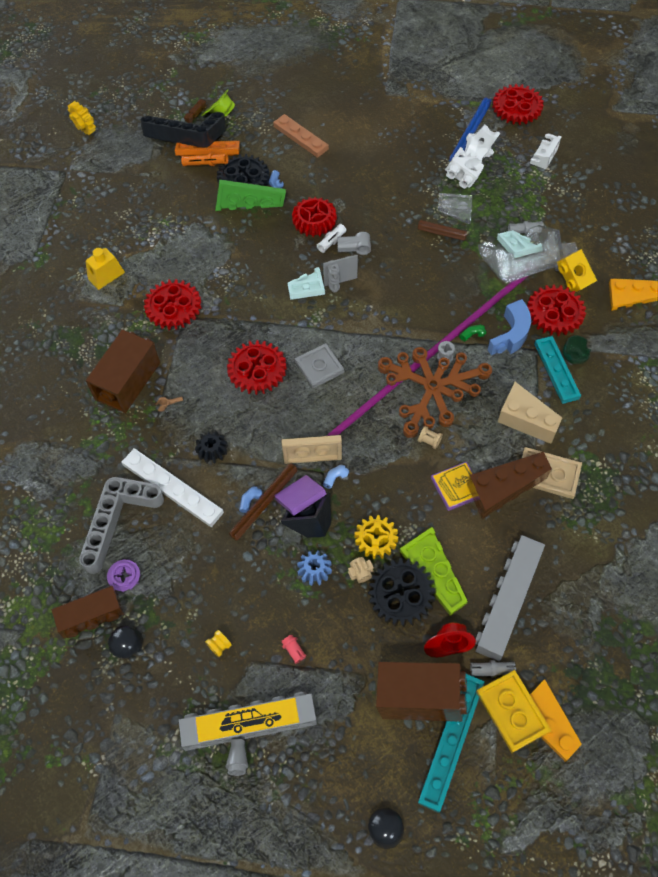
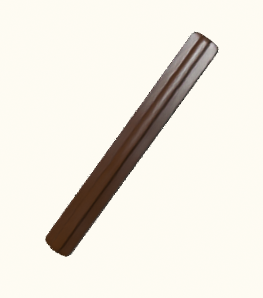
(263, 501)

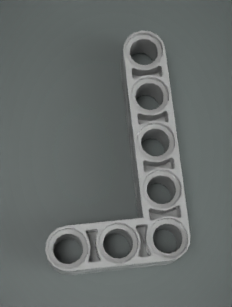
(111, 516)

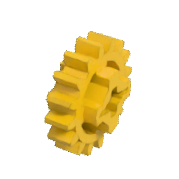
(81, 118)
(367, 535)

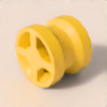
(218, 643)

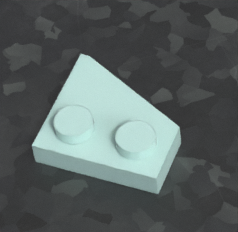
(518, 244)
(307, 285)

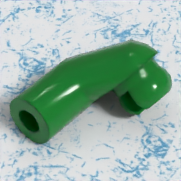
(479, 329)

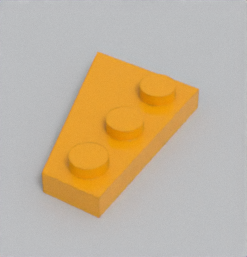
(629, 292)

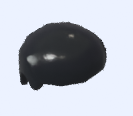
(125, 642)
(386, 828)

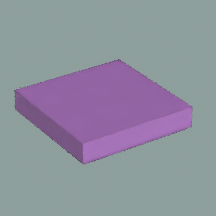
(300, 495)

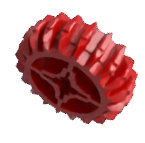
(314, 216)

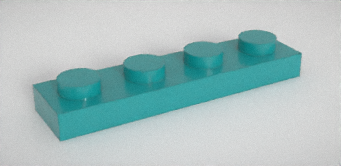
(557, 370)

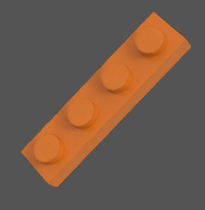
(217, 147)

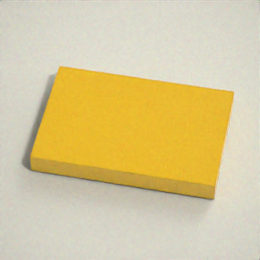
(513, 711)

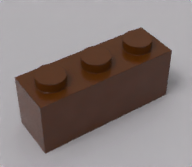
(87, 612)

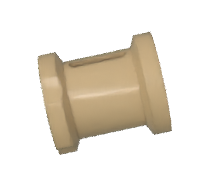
(430, 437)

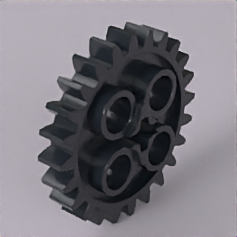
(244, 170)
(397, 574)

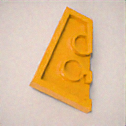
(562, 737)

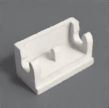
(546, 151)

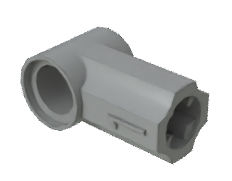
(359, 243)

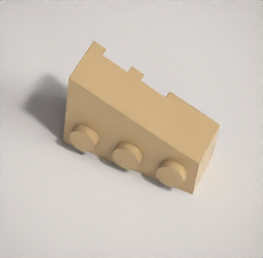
(529, 415)

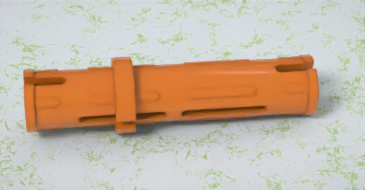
(220, 159)

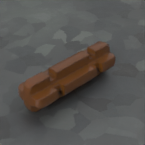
(195, 110)

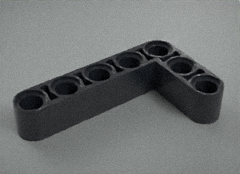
(183, 132)

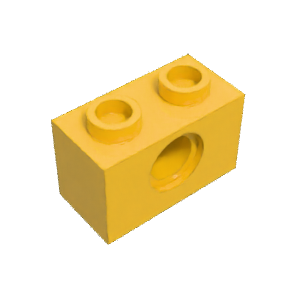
(584, 274)

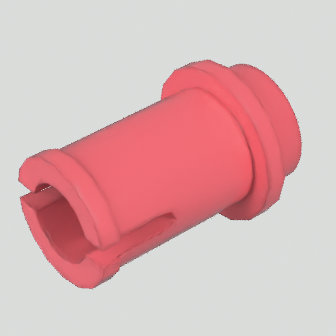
(293, 648)

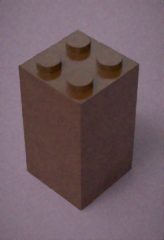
(123, 371)
(421, 691)

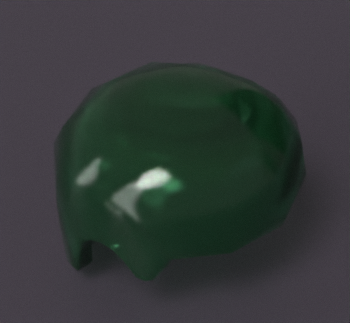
(576, 350)

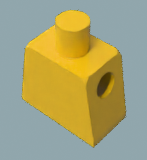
(103, 268)

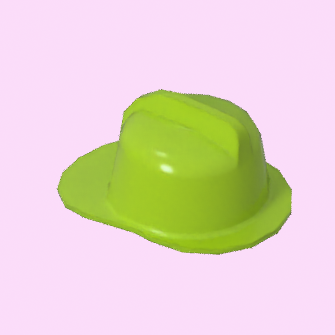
(223, 105)

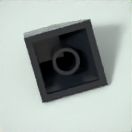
(311, 521)

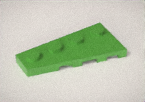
(238, 194)

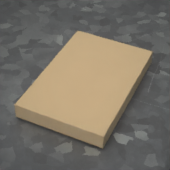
(312, 449)
(563, 476)

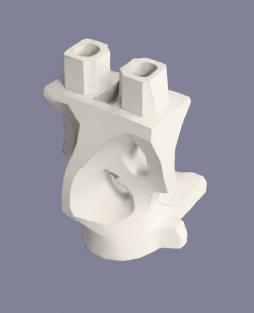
(472, 157)

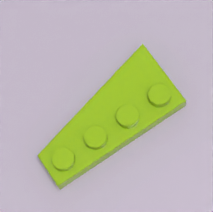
(430, 554)

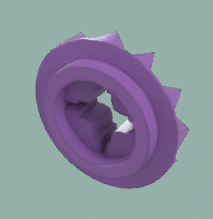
(117, 570)

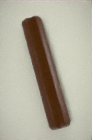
(442, 230)

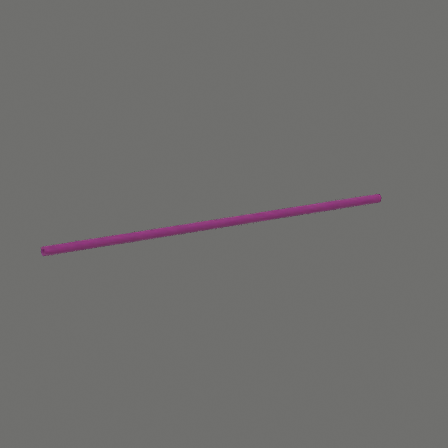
(430, 353)

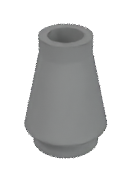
(237, 758)

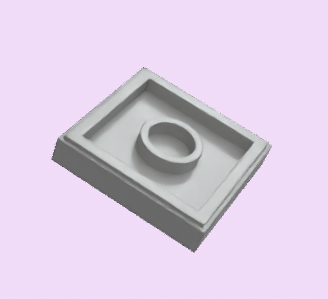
(319, 365)

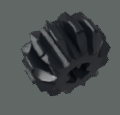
(218, 445)

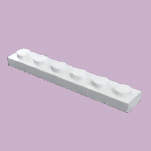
(173, 487)

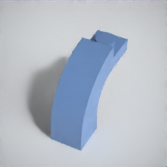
(520, 320)

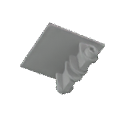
(340, 271)

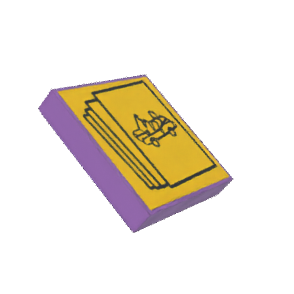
(453, 485)

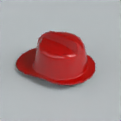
(450, 640)

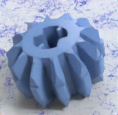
(320, 572)

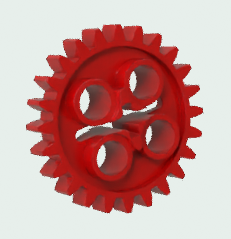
(518, 104)
(172, 304)
(556, 310)
(256, 367)

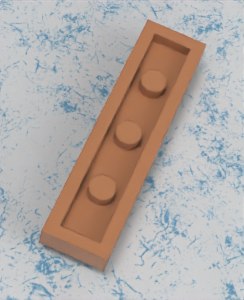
(301, 135)

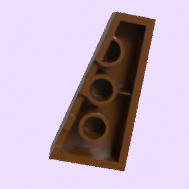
(506, 482)

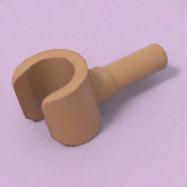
(165, 402)

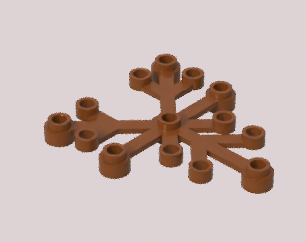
(454, 379)

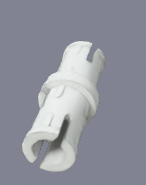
(338, 232)

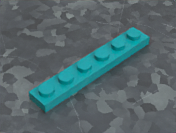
(449, 751)

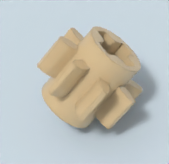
(360, 570)

